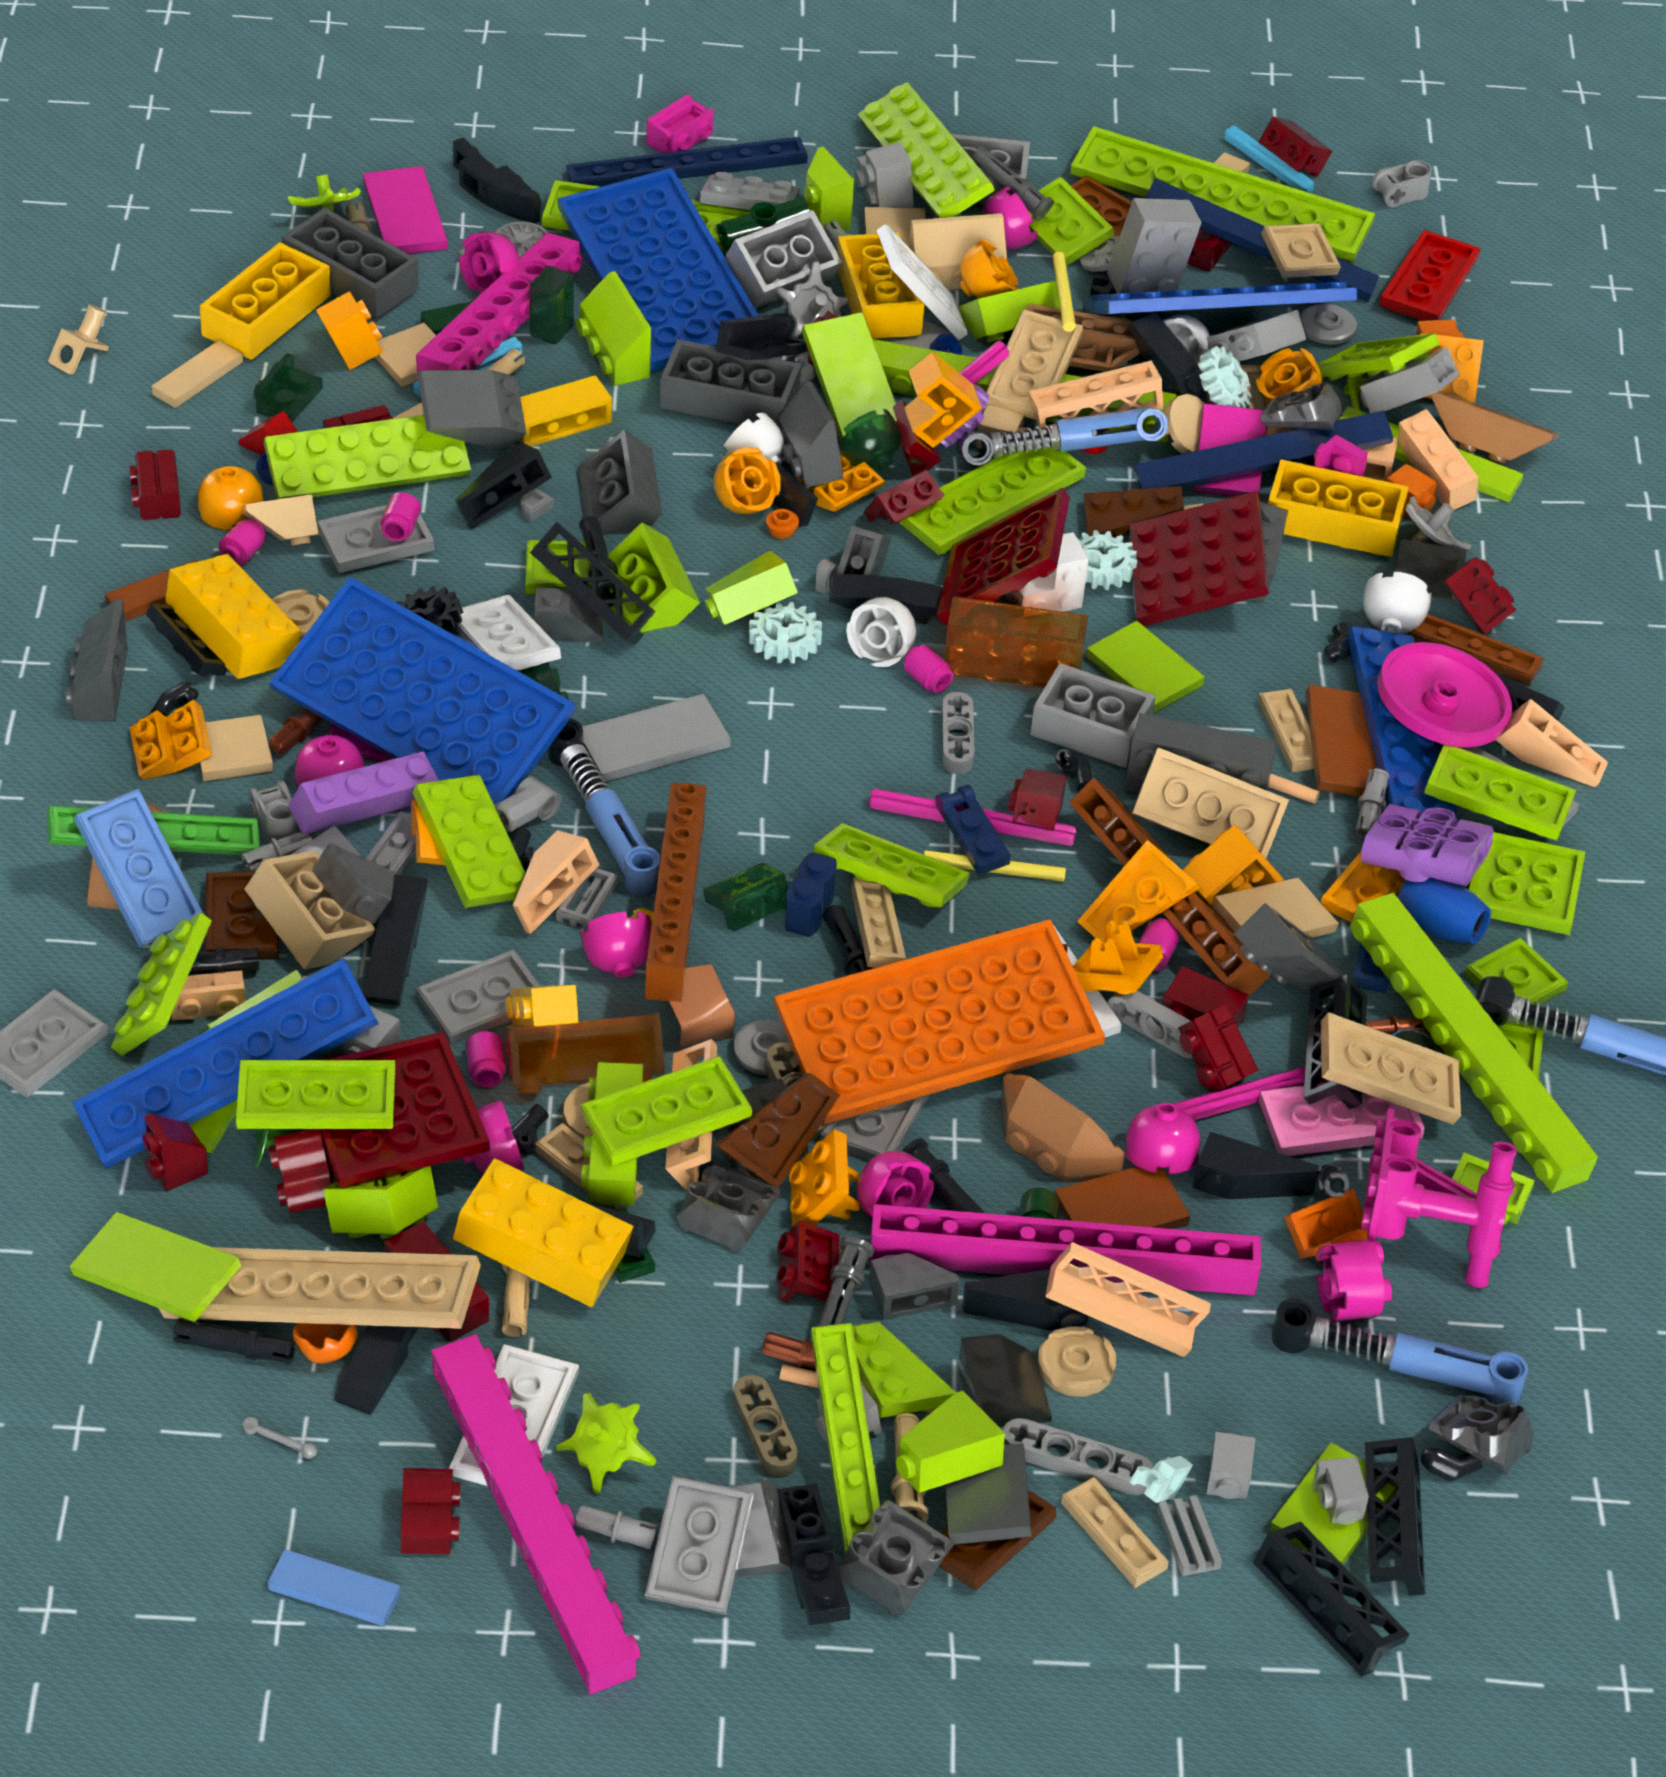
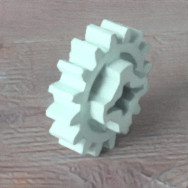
(1224, 378)
(1108, 559)
(785, 632)

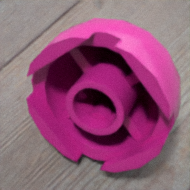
(1015, 218)
(486, 259)
(326, 757)
(617, 942)
(1163, 1138)
(502, 1142)
(894, 1180)

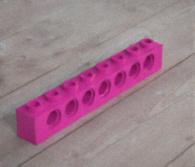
(498, 309)

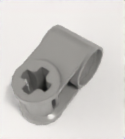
(1406, 182)
(272, 810)

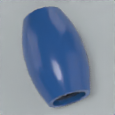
(1446, 910)

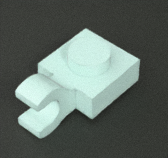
(1163, 1479)

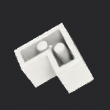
(1064, 587)

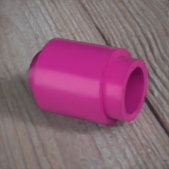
(400, 516)
(243, 541)
(928, 668)
(1161, 933)
(485, 1059)

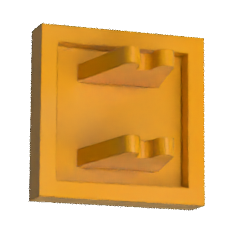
(1467, 359)
(1117, 962)
(822, 1182)

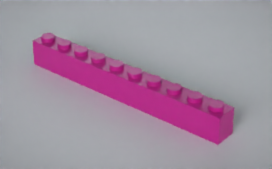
(1032, 1244)
(535, 1515)

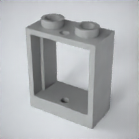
(1260, 336)
(1412, 383)

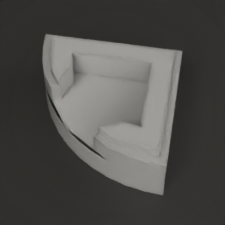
(535, 504)
(824, 572)

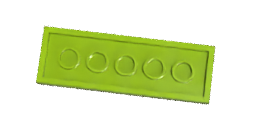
(362, 457)
(992, 494)

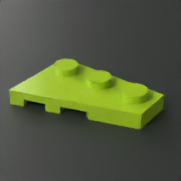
(895, 1374)

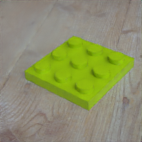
(1530, 882)

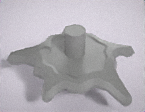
(811, 300)
(1434, 525)

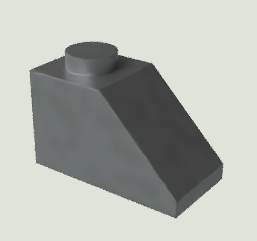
(864, 552)
(566, 616)
(355, 882)
(911, 1285)

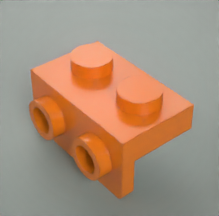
(1326, 1223)

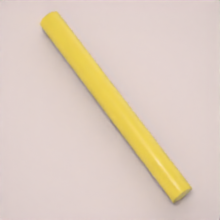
(1064, 291)
(1014, 868)

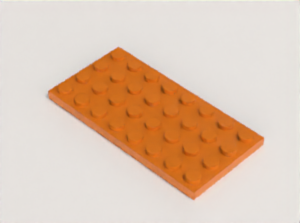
(940, 1019)

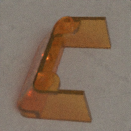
(573, 1050)

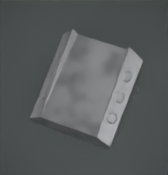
(1307, 409)
(726, 1206)
(1485, 1430)
(764, 1540)
(893, 1557)

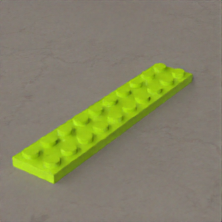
(1135, 164)

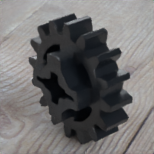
(437, 607)

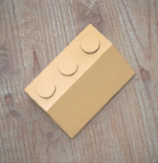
(944, 241)
(305, 911)

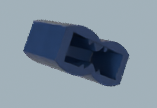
(810, 894)

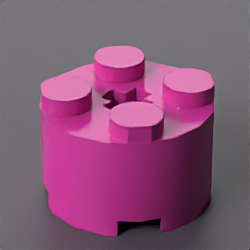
(1352, 1280)

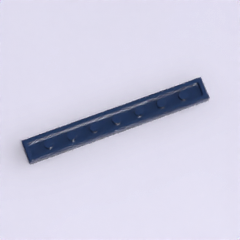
(692, 162)
(1248, 235)
(1259, 453)

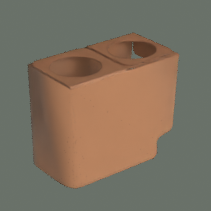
(704, 1008)

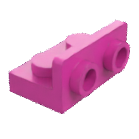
(1341, 456)

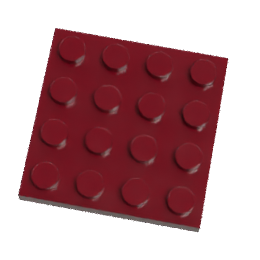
(1006, 553)
(1199, 559)
(431, 1116)

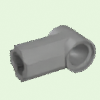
(529, 801)

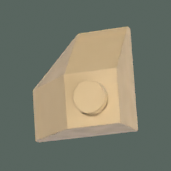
(286, 518)

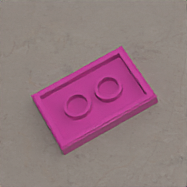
(1226, 426)

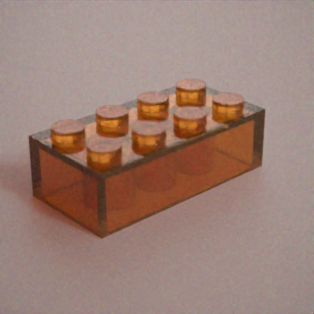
(1012, 641)

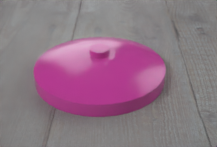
(1444, 694)

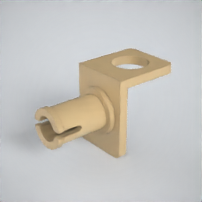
(79, 339)

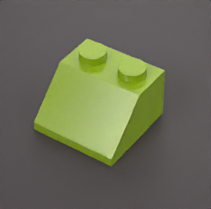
(829, 190)

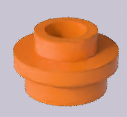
(782, 523)

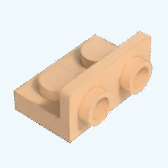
(210, 995)

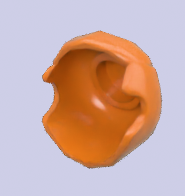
(324, 1341)

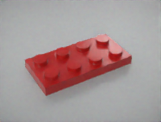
(1429, 276)

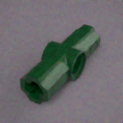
(760, 217)

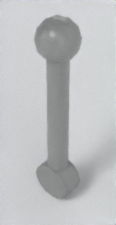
(252, 1426)

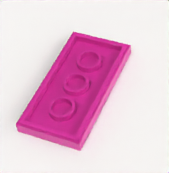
(405, 210)

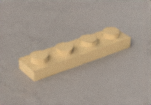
(877, 923)

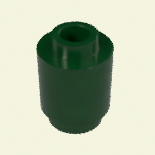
(1039, 1204)

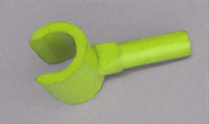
(1353, 389)

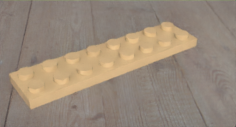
(346, 1288)

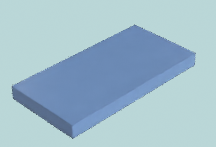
(137, 866)

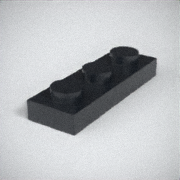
(185, 641)

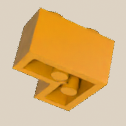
(349, 329)
(942, 401)
(1230, 866)

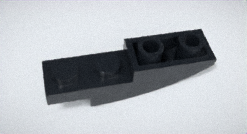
(495, 187)
(812, 1555)

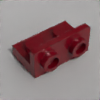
(918, 453)
(905, 499)
(1480, 594)
(806, 1261)

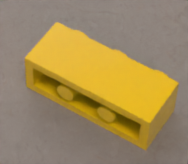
(565, 410)
(542, 1005)

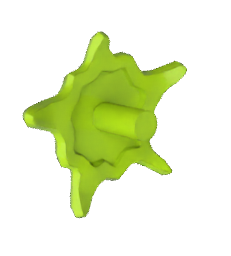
(326, 197)
(606, 1439)

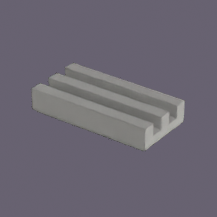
(578, 916)
(1181, 1509)

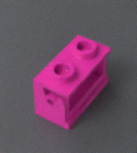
(679, 126)

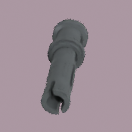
(1005, 177)
(846, 1278)

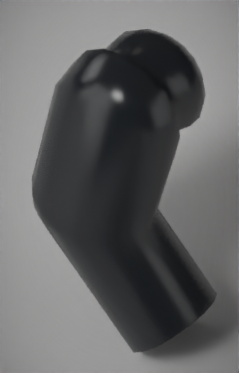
(1340, 645)
(172, 696)
(1074, 766)
(520, 841)
(526, 1128)
(1448, 1465)

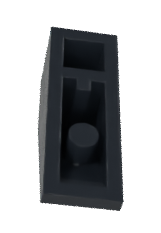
(1169, 356)
(503, 483)
(1248, 1171)
(1019, 1301)

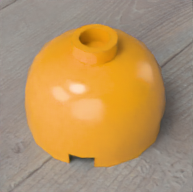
(984, 272)
(1288, 372)
(746, 481)
(224, 494)

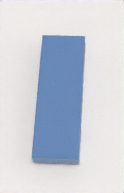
(334, 1587)

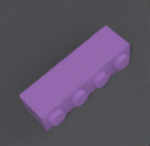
(359, 793)

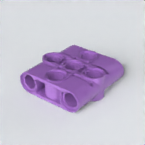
(1427, 844)

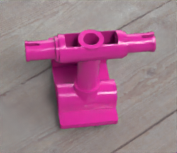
(1407, 1187)

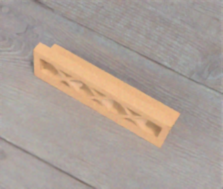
(1098, 392)
(685, 1157)
(1121, 1303)

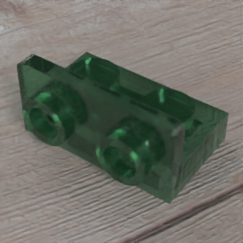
(286, 389)
(749, 895)

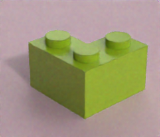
(381, 1204)

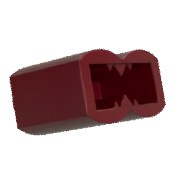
(303, 1169)
(428, 1511)

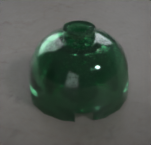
(871, 440)

